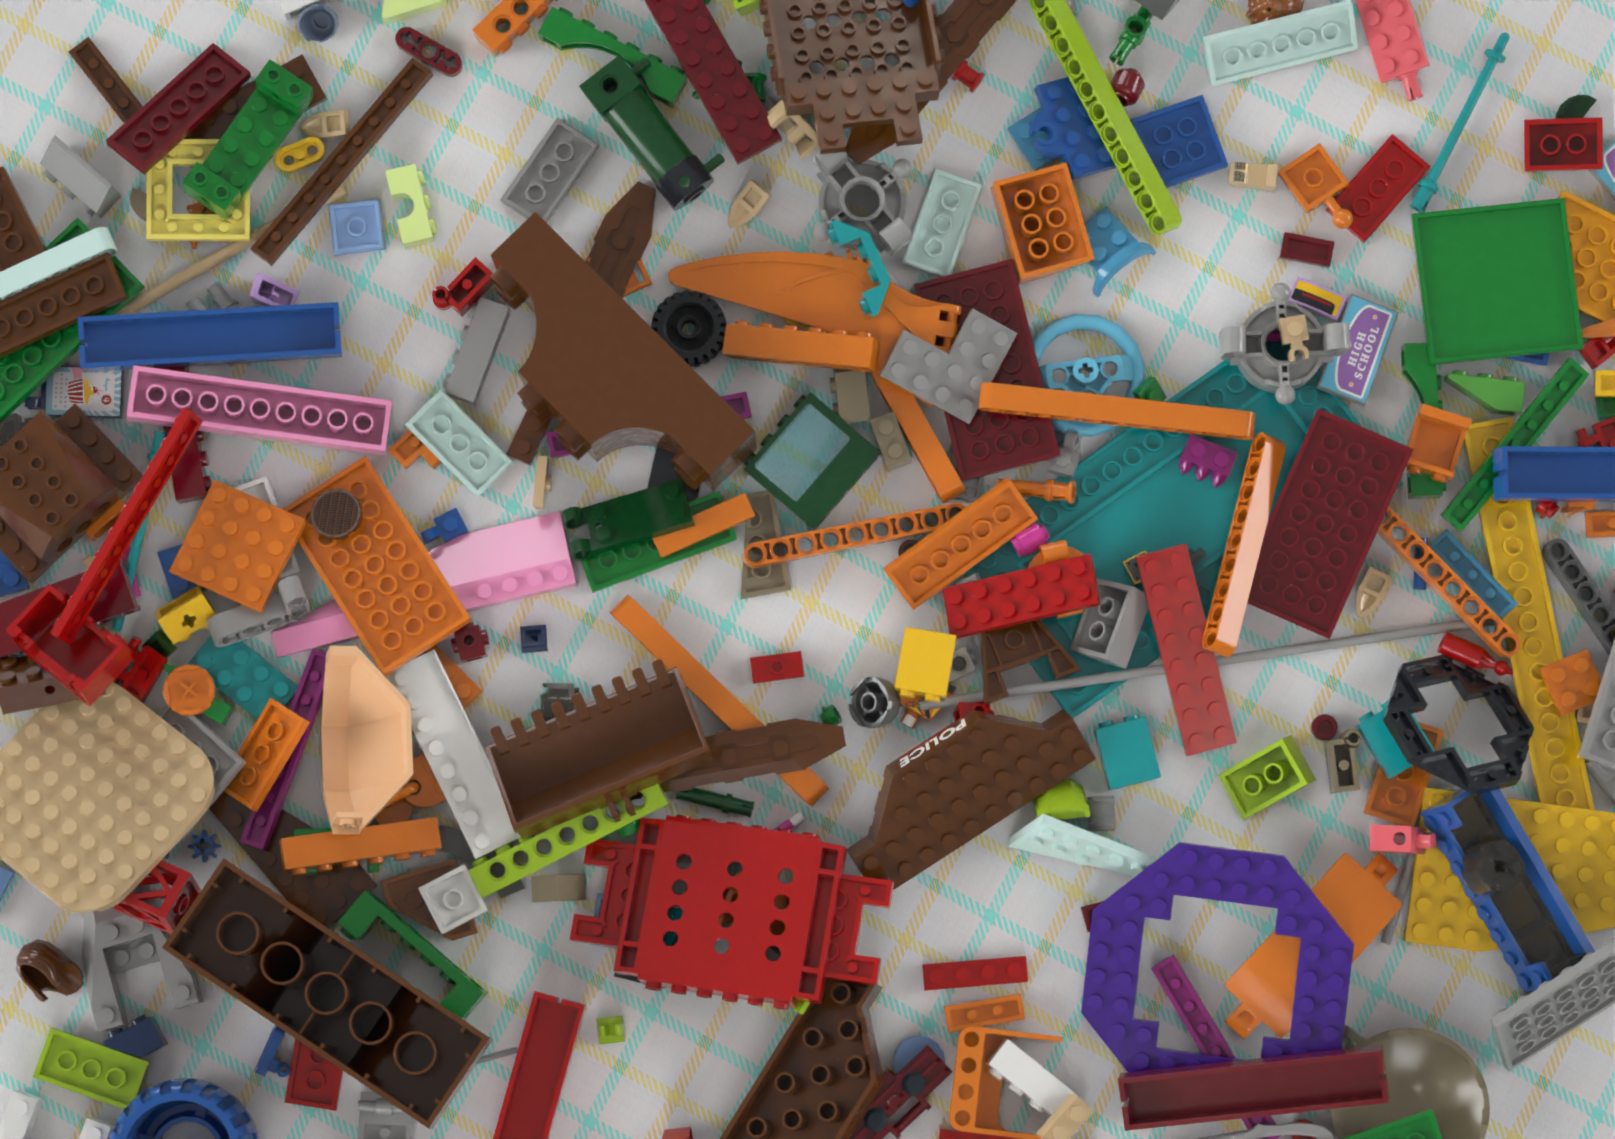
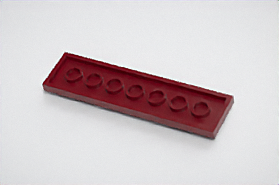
(715, 76)

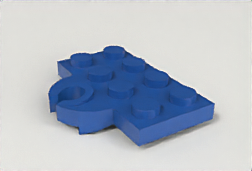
(1069, 130)

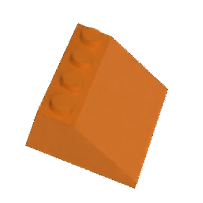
(1042, 222)

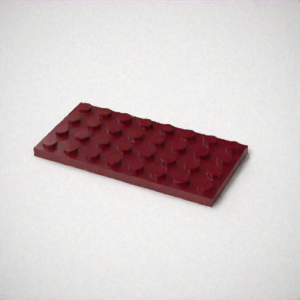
(993, 439)
(1325, 522)

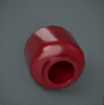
(1127, 86)

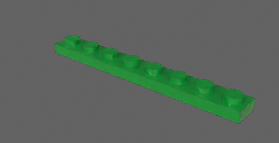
(1522, 433)

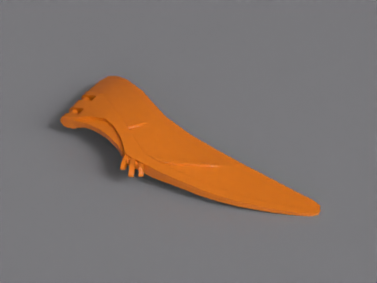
(820, 294)

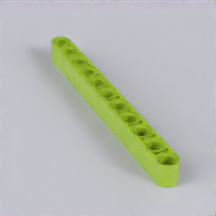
(1107, 115)

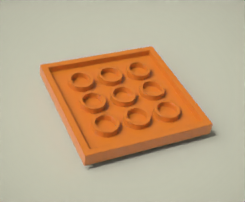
(238, 546)

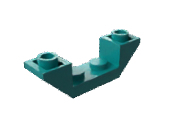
(845, 234)

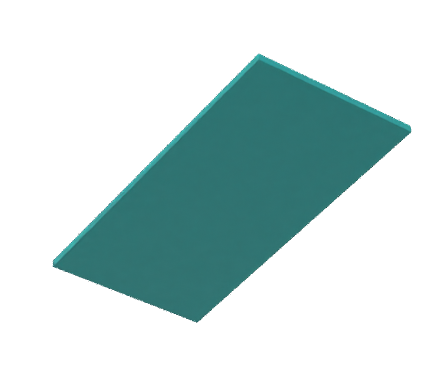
(1139, 501)

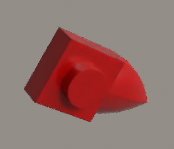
(1598, 350)

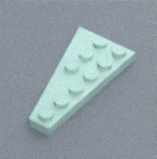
(1067, 842)

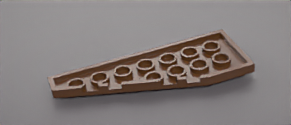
(321, 895)

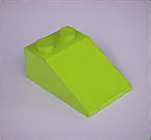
(1267, 777)

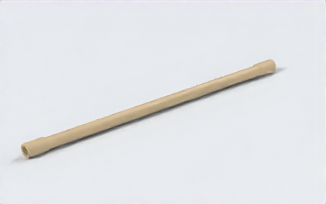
(202, 266)

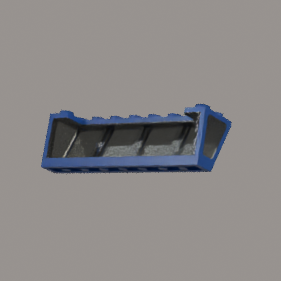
(1531, 920)

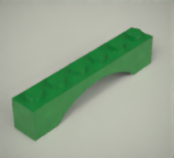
(567, 33)
(1426, 384)

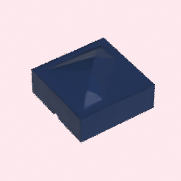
(533, 638)

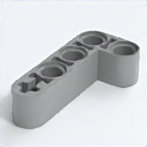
(243, 623)

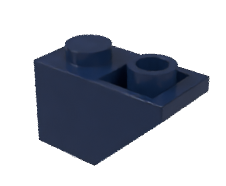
(139, 1039)

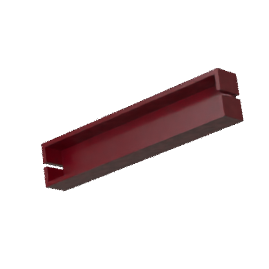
(1254, 1088)

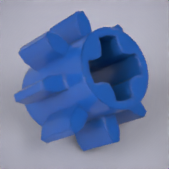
(209, 851)

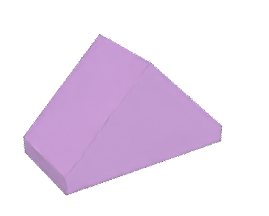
(271, 292)

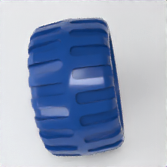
(184, 1101)

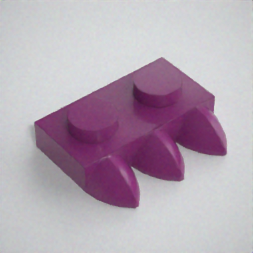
(1207, 458)

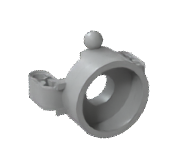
(841, 176)
(1247, 347)

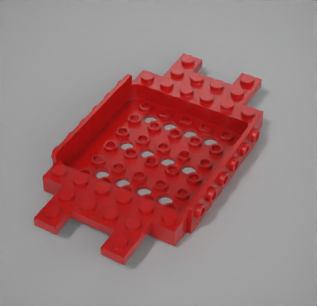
(819, 921)

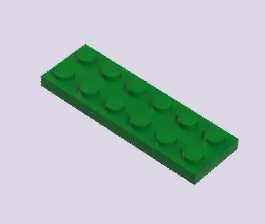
(643, 557)

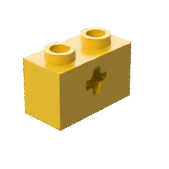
(173, 618)

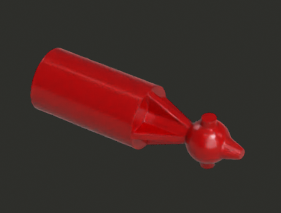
(1471, 654)

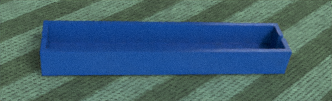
(210, 337)
(1554, 474)

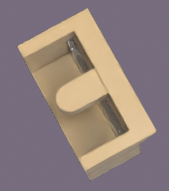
(795, 128)

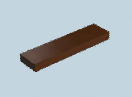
(105, 79)

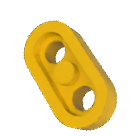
(299, 153)

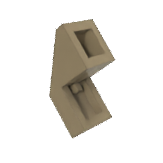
(558, 888)

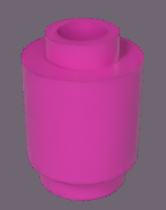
(1030, 539)

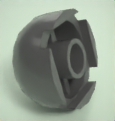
(874, 702)

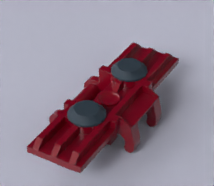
(916, 1080)

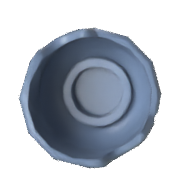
(318, 22)

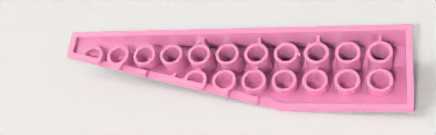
(480, 567)

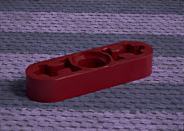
(448, 54)

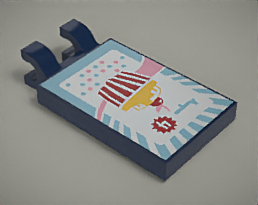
(93, 392)

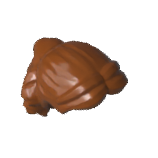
(1271, 9)

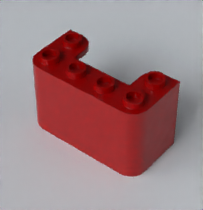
(85, 665)

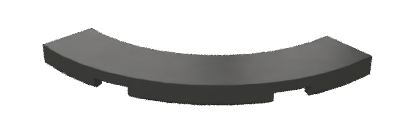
(455, 843)

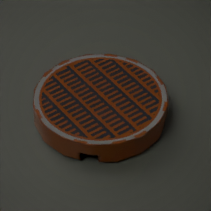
(336, 514)

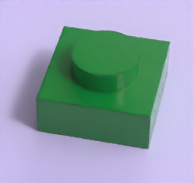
(1149, 390)

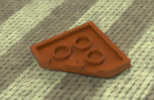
(404, 896)

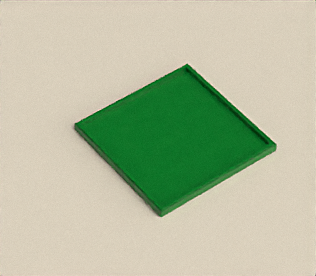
(1496, 281)

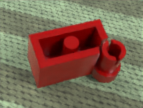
(464, 289)

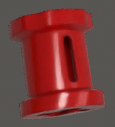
(968, 76)

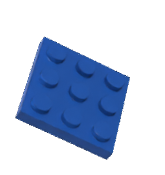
(1181, 141)

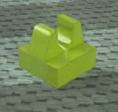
(610, 1030)

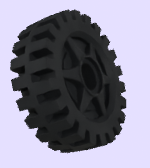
(699, 311)

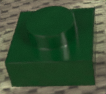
(161, 643)

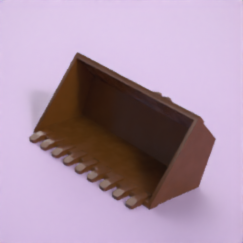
(597, 751)

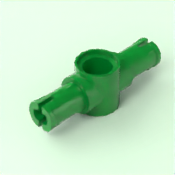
(1130, 40)

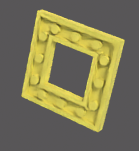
(166, 226)

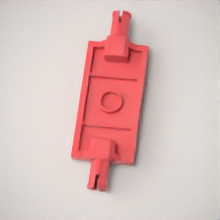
(1394, 42)

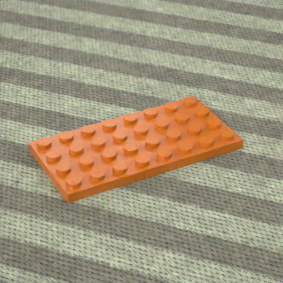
(381, 573)

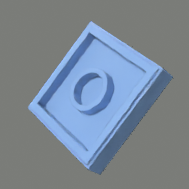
(356, 227)

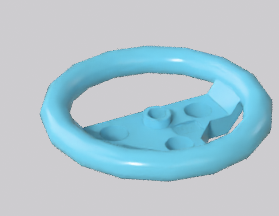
(1129, 366)

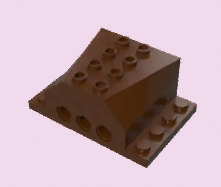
(56, 487)

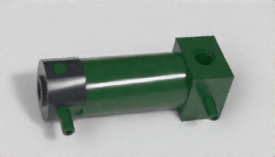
(648, 134)

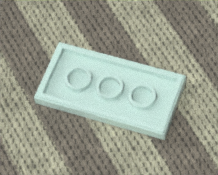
(942, 223)
(459, 443)

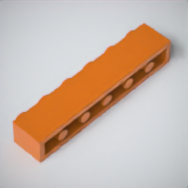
(800, 347)
(371, 845)

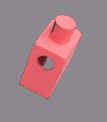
(1400, 839)

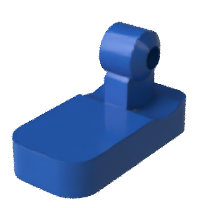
(267, 1061)

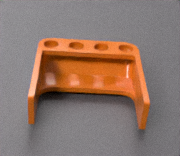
(974, 1090)

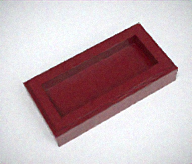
(1306, 249)

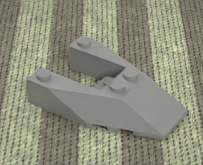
(121, 943)

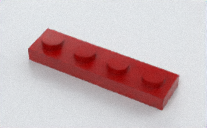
(975, 973)

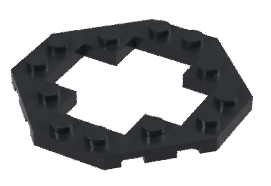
(1446, 763)

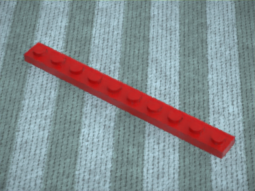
(126, 526)

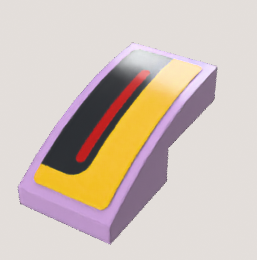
(1318, 299)

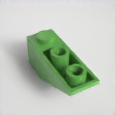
(1494, 395)

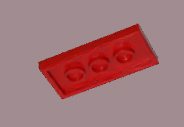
(1380, 186)

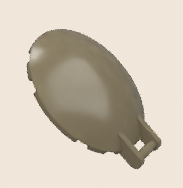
(1422, 1075)

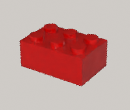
(1563, 144)

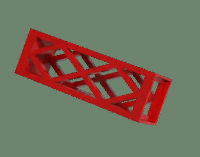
(177, 900)

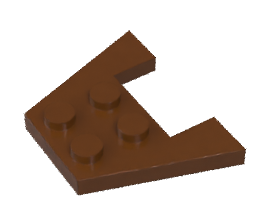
(1017, 646)

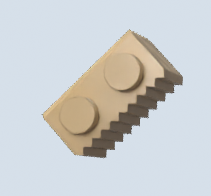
(1065, 1119)

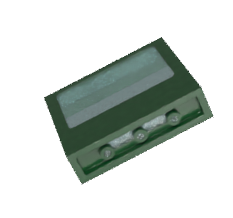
(811, 460)

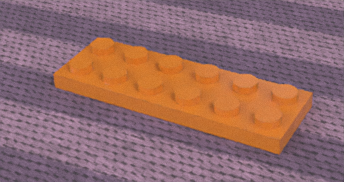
(960, 543)

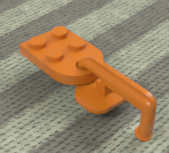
(401, 806)

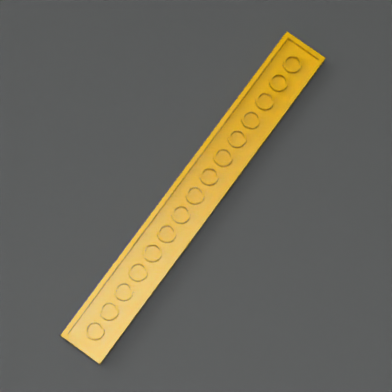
(1519, 569)

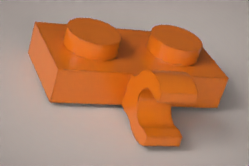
(410, 449)

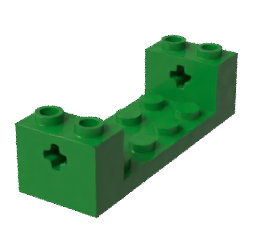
(249, 141)
(367, 913)

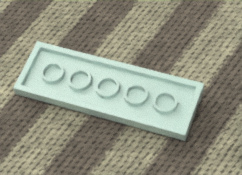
(1280, 42)

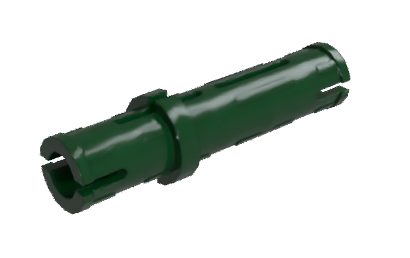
(718, 801)

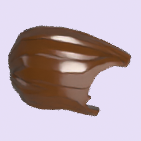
(48, 969)

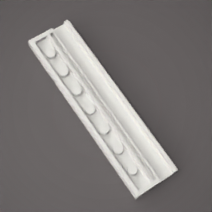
(454, 754)

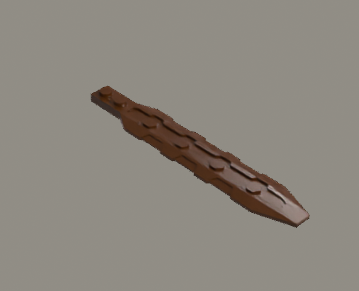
(961, 31)
(613, 257)
(760, 751)

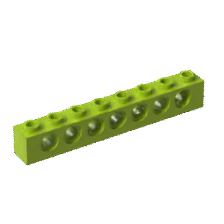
(489, 883)

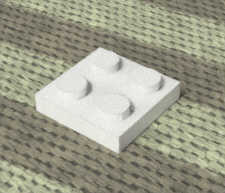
(453, 899)

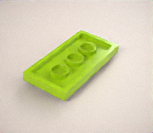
(91, 1068)

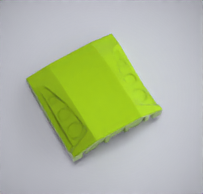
(1063, 801)

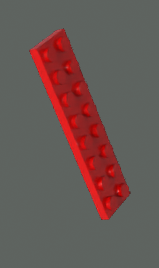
(1188, 667)

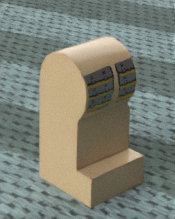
(1253, 176)

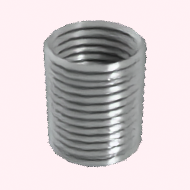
(1101, 813)

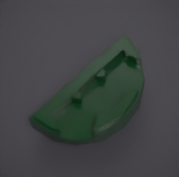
(1575, 107)

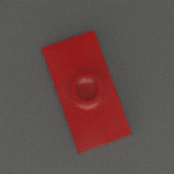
(777, 667)

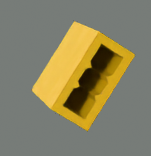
(925, 664)

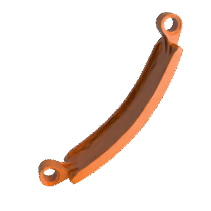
(1269, 975)

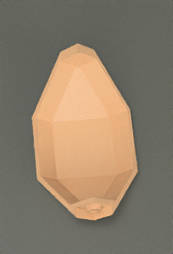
(362, 740)

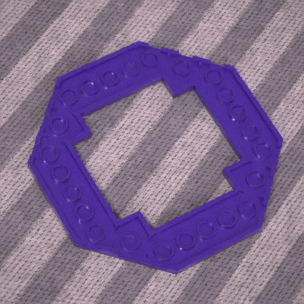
(1226, 877)

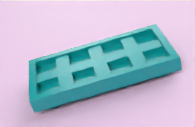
(244, 676)

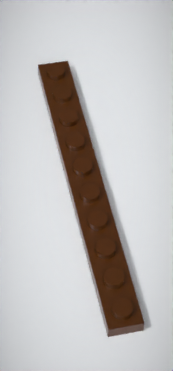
(341, 162)

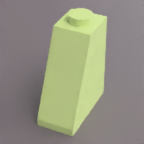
(400, 10)

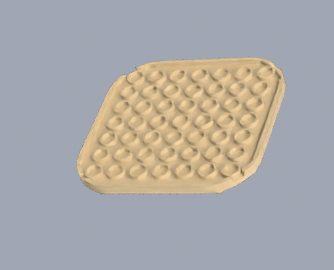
(97, 798)

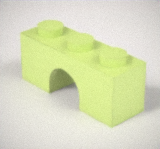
(417, 227)

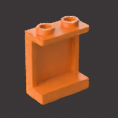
(1436, 442)

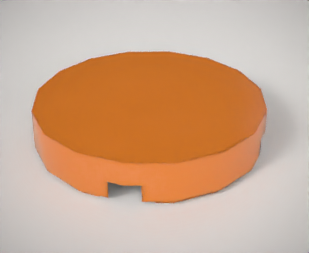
(189, 690)

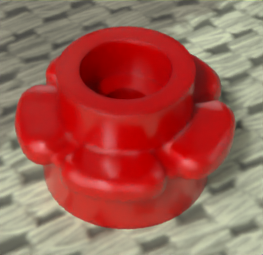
(1547, 508)

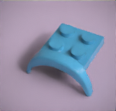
(1112, 247)

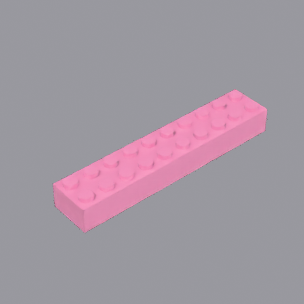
(261, 410)

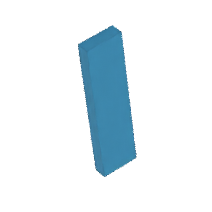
(1473, 574)

